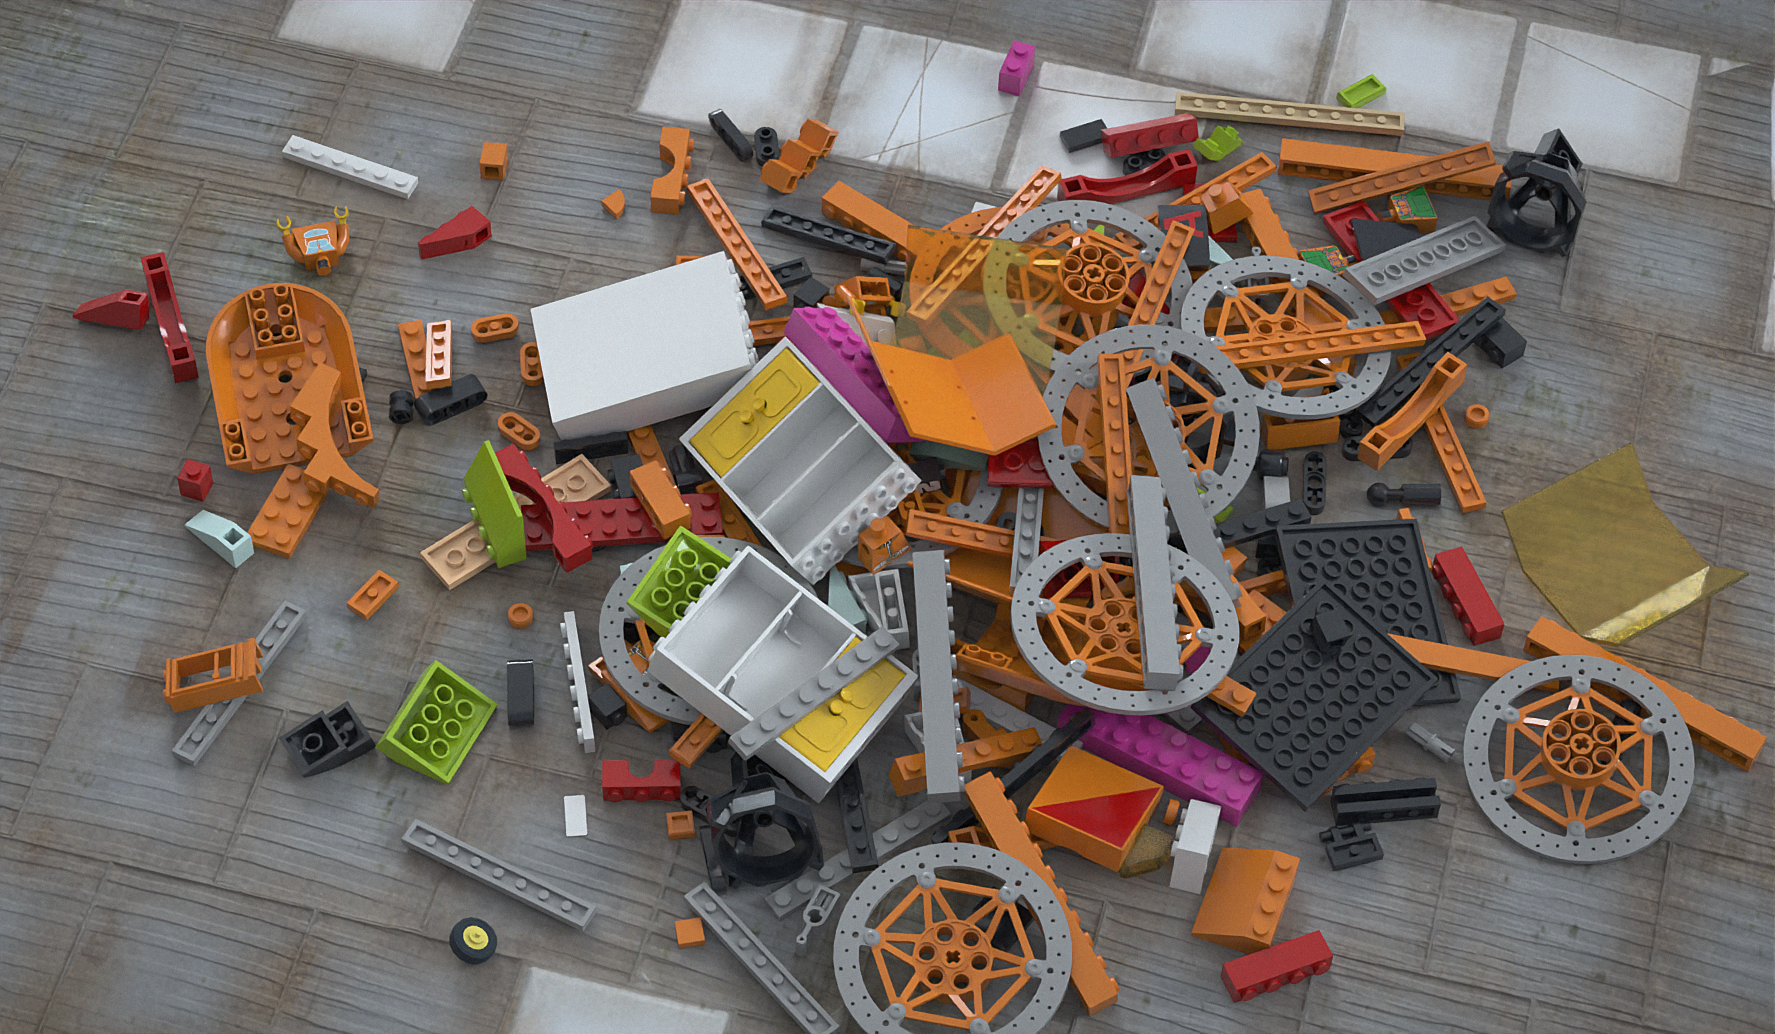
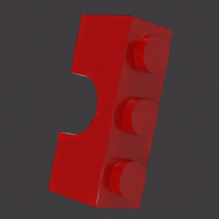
(621, 785)

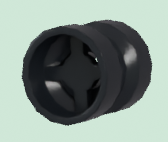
(400, 411)

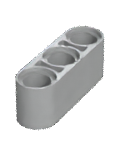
(1275, 491)

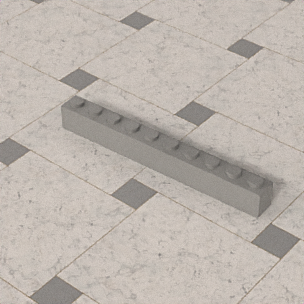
(1180, 483)
(1153, 583)
(936, 677)

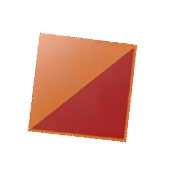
(1093, 807)

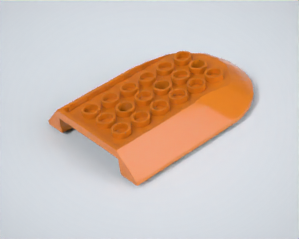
(247, 368)
(999, 659)

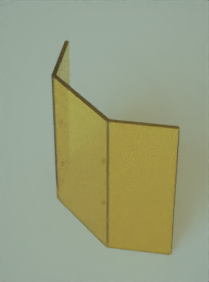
(976, 289)
(1609, 552)

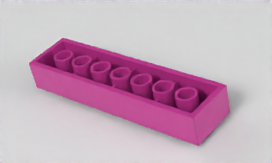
(848, 367)
(1172, 760)

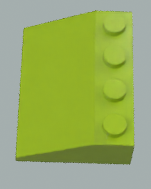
(494, 508)
(676, 580)
(437, 724)

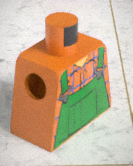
(1411, 208)
(1329, 259)

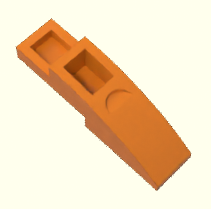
(645, 718)

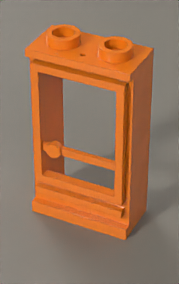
(242, 681)

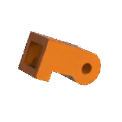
(976, 727)

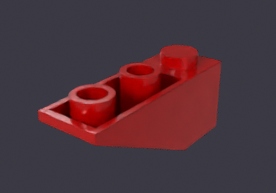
(459, 234)
(121, 309)

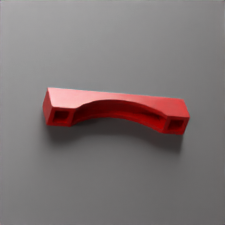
(1164, 175)
(169, 317)
(568, 543)

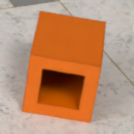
(493, 161)

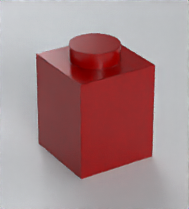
(195, 480)

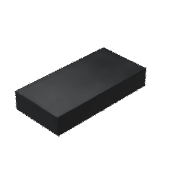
(1083, 135)

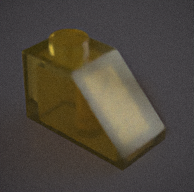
(1147, 852)

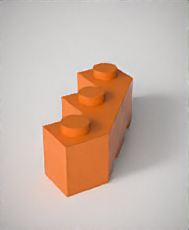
(799, 156)

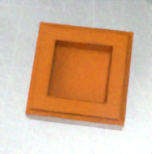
(680, 825)
(689, 933)

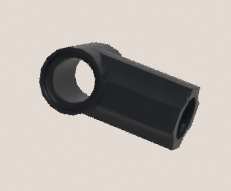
(685, 473)

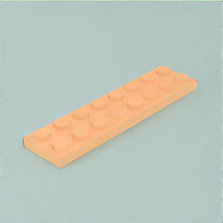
(465, 554)

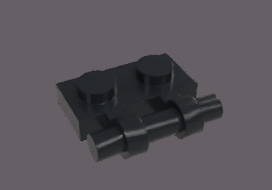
(1352, 851)

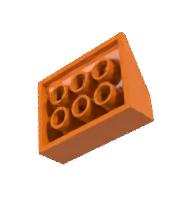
(1246, 898)

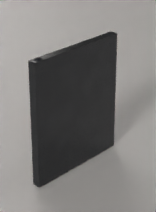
(1380, 236)

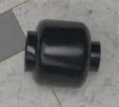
(1271, 463)

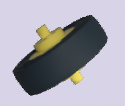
(473, 940)

